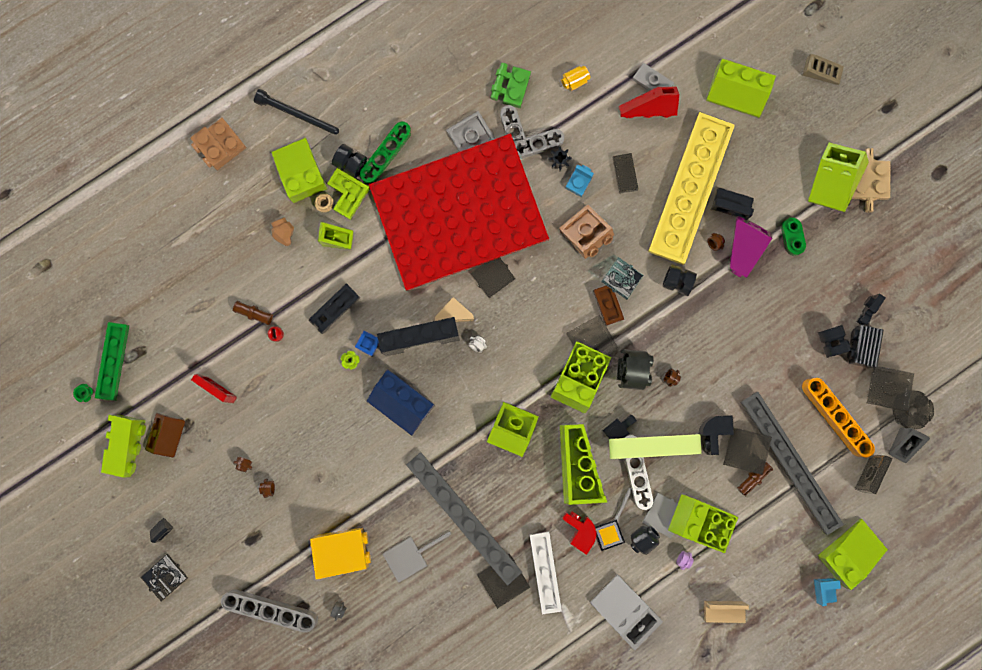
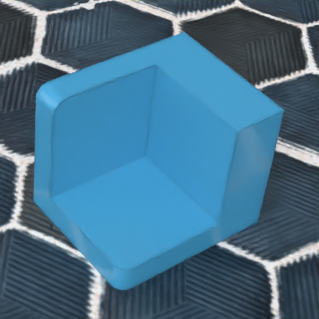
(826, 590)

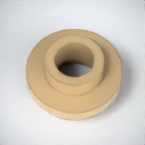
(324, 197)

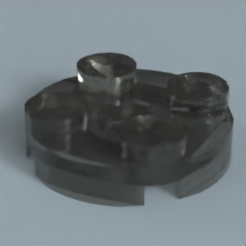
(924, 412)

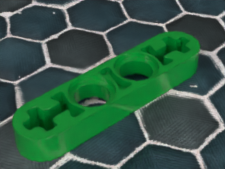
(383, 151)

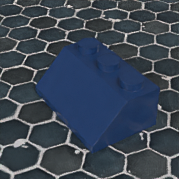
(400, 402)

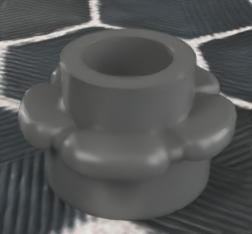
(338, 610)

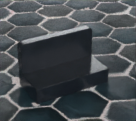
(733, 204)

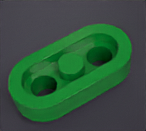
(791, 236)

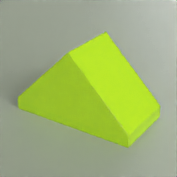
(335, 236)

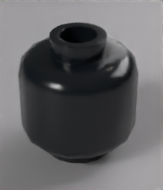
(645, 539)

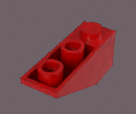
(656, 102)

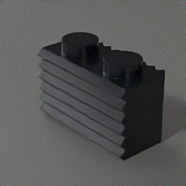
(865, 346)

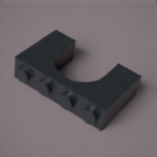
(398, 340)

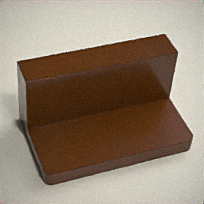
(165, 435)

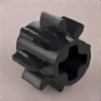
(563, 154)

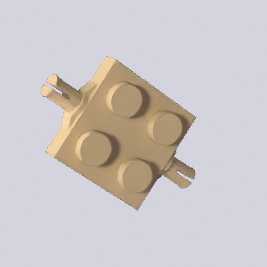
(874, 182)

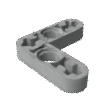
(521, 140)

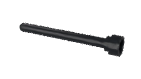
(262, 98)

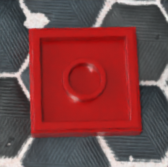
(214, 388)

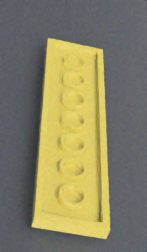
(691, 188)

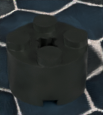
(634, 369)

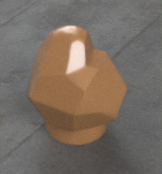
(282, 231)

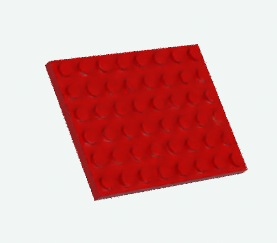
(458, 212)

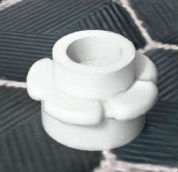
(477, 344)

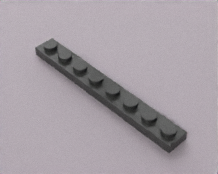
(792, 463)
(464, 518)

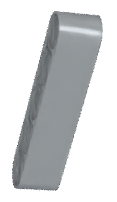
(260, 610)

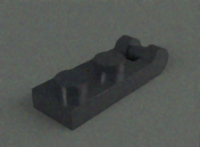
(334, 308)

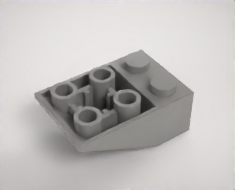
(626, 612)

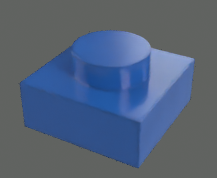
(367, 343)

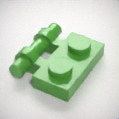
(516, 87)

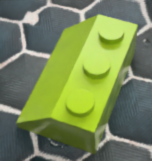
(740, 88)

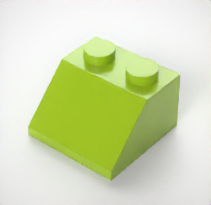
(513, 429)

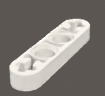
(635, 472)

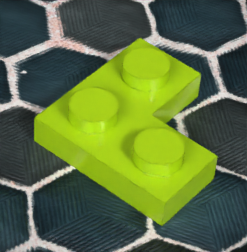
(352, 193)

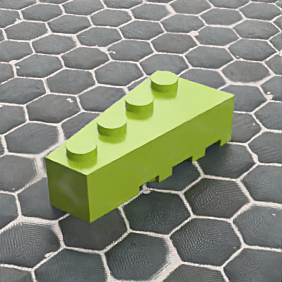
(579, 469)

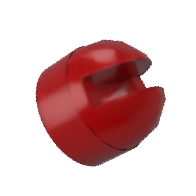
(279, 334)

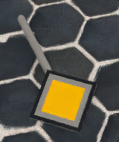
(609, 533)

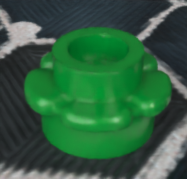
(77, 393)

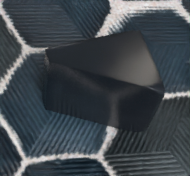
(160, 530)

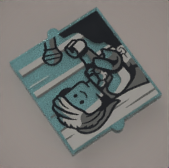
(622, 278)

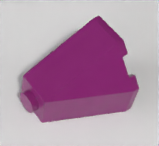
(748, 246)

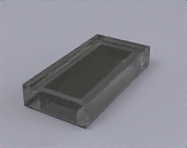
(625, 173)

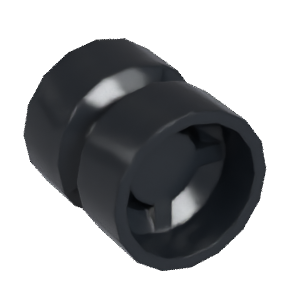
(346, 159)
(673, 280)
(834, 334)

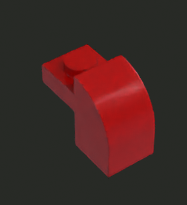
(586, 532)

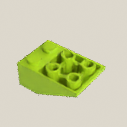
(838, 176)
(581, 377)
(703, 523)

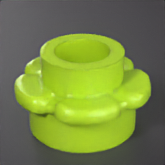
(351, 365)

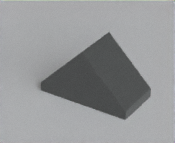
(907, 444)

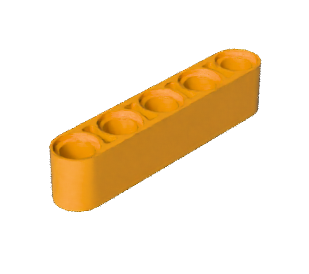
(846, 421)

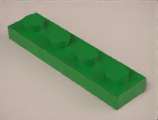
(112, 361)

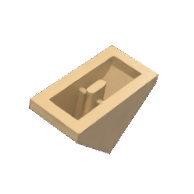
(455, 309)

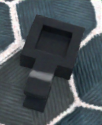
(618, 429)

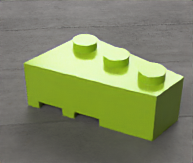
(123, 445)

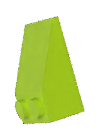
(299, 170)
(853, 554)

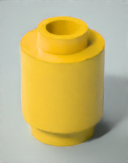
(575, 78)

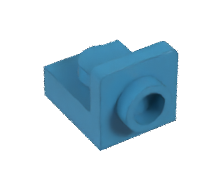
(579, 180)

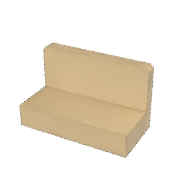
(725, 611)

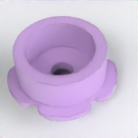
(684, 560)

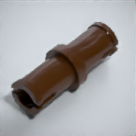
(252, 313)
(753, 480)

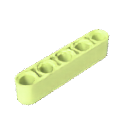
(655, 446)

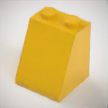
(340, 552)

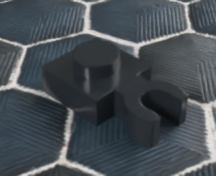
(872, 305)

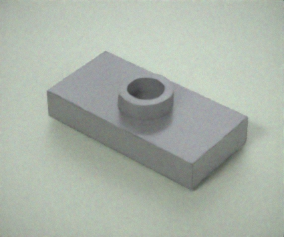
(650, 78)

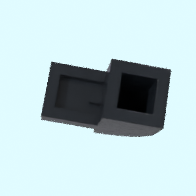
(712, 428)

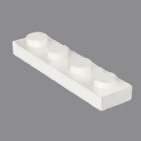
(545, 572)

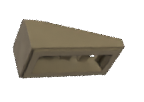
(816, 74)

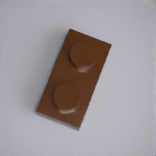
(608, 305)

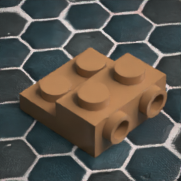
(217, 144)
(587, 232)

